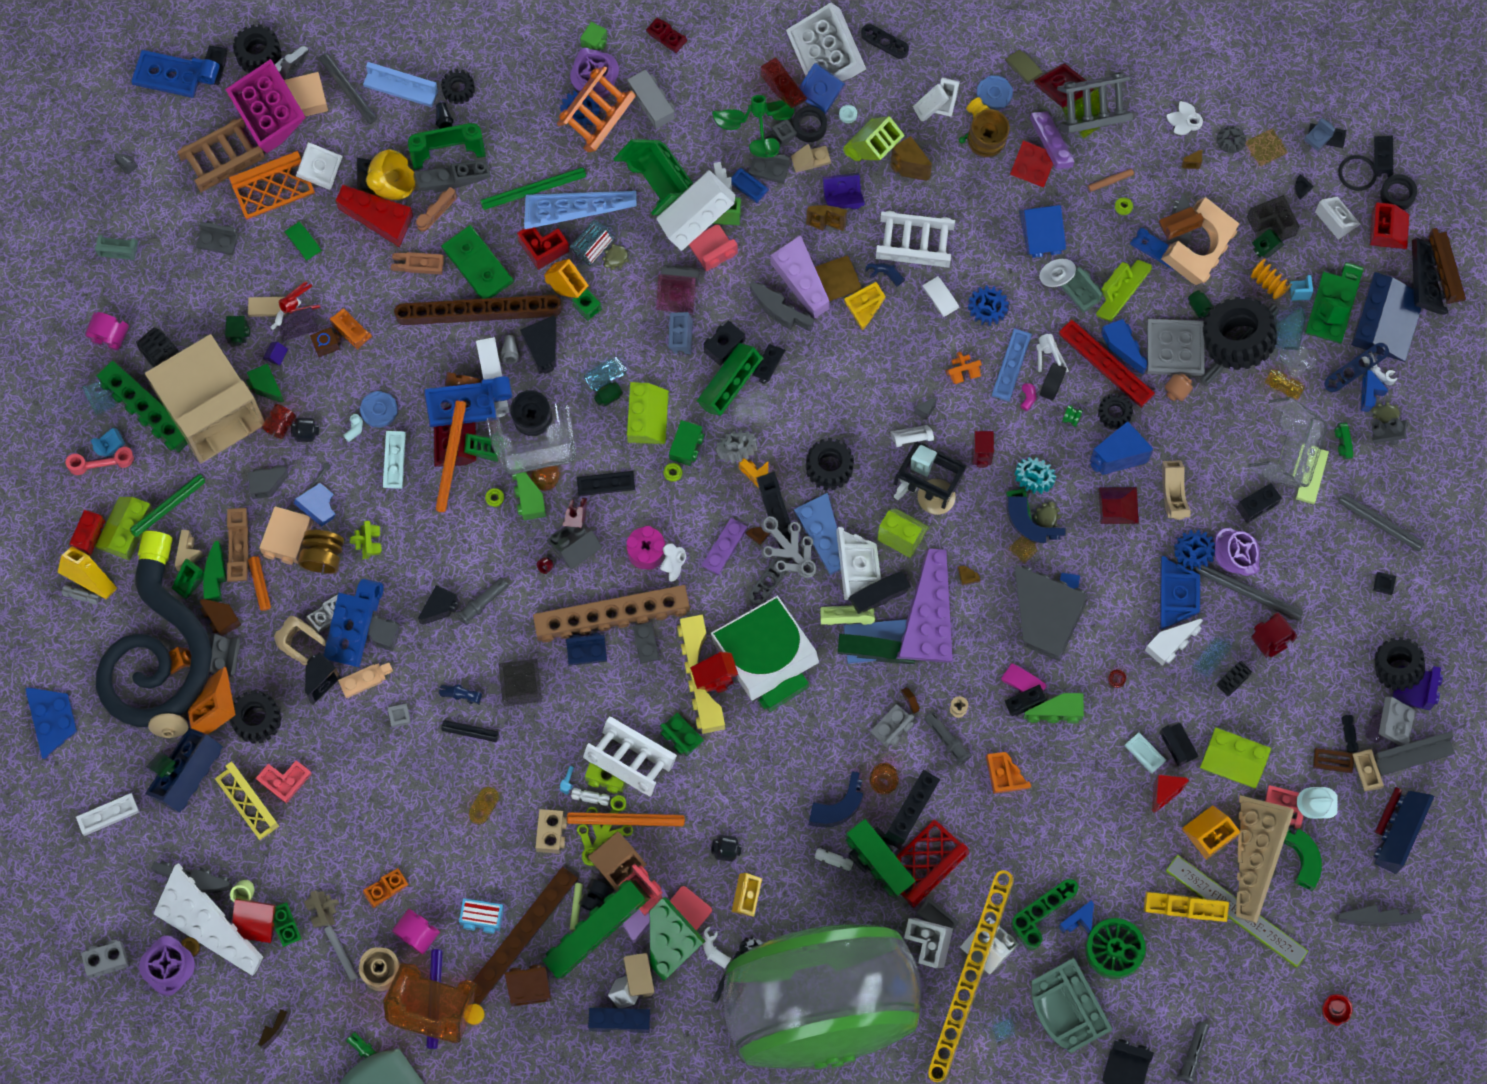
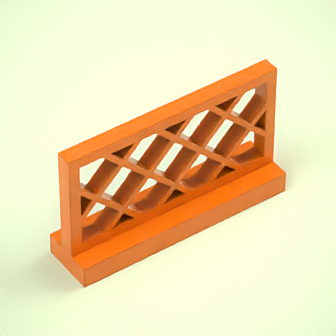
(264, 171)

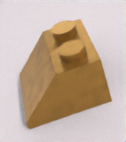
(910, 160)

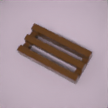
(1317, 751)

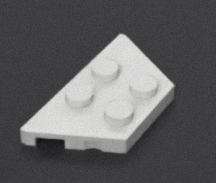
(857, 562)

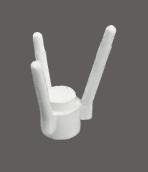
(1048, 345)

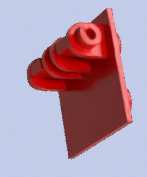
(1032, 164)

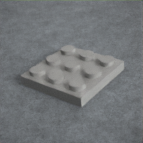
(1175, 347)

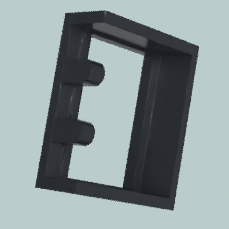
(931, 490)

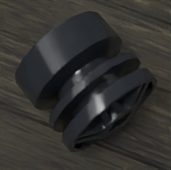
(535, 403)

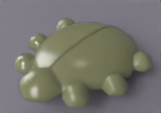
(615, 257)
(1385, 412)
(1047, 515)

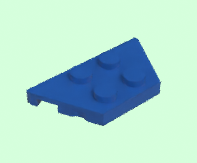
(1178, 593)
(51, 718)

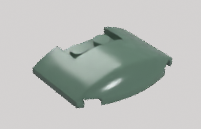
(1068, 1007)
(383, 1068)

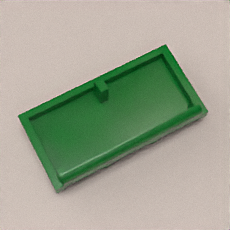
(477, 263)

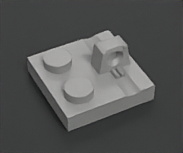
(1396, 721)

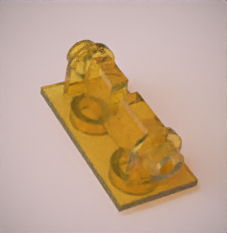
(1278, 381)

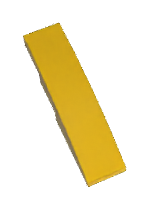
(1186, 906)

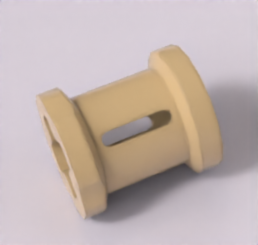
(954, 710)

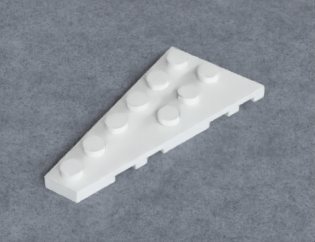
(201, 919)

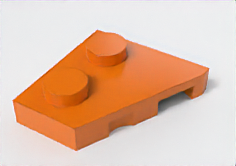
(1004, 774)

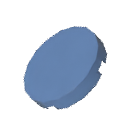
(995, 98)
(378, 409)

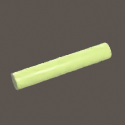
(576, 907)

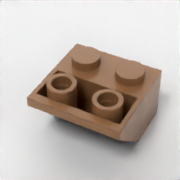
(615, 859)

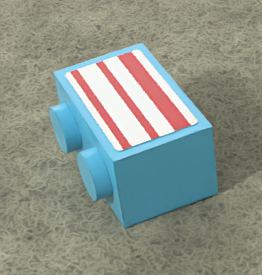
(481, 915)

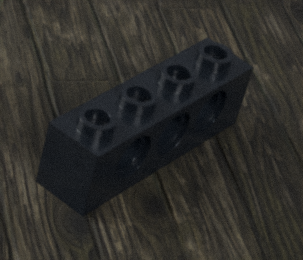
(911, 809)

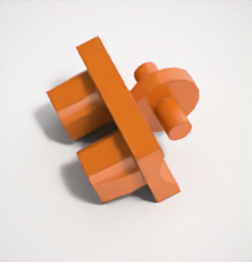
(972, 368)

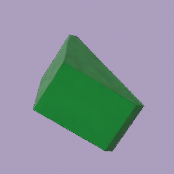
(188, 579)

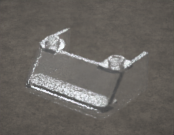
(1300, 448)
(555, 450)

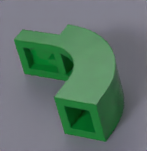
(1309, 857)

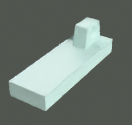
(394, 459)

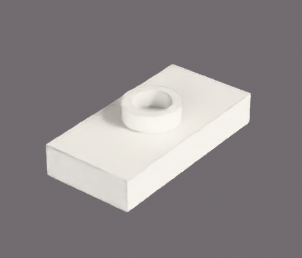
(930, 102)

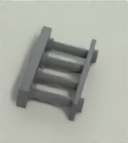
(1104, 117)

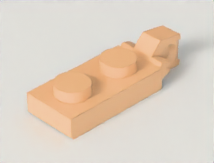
(364, 679)

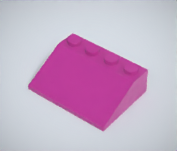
(266, 106)

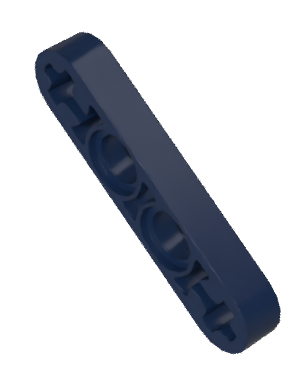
(1358, 370)

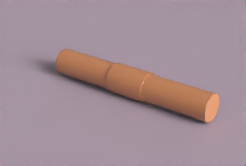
(1110, 180)

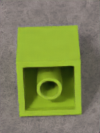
(901, 532)

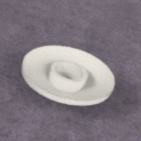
(1057, 272)

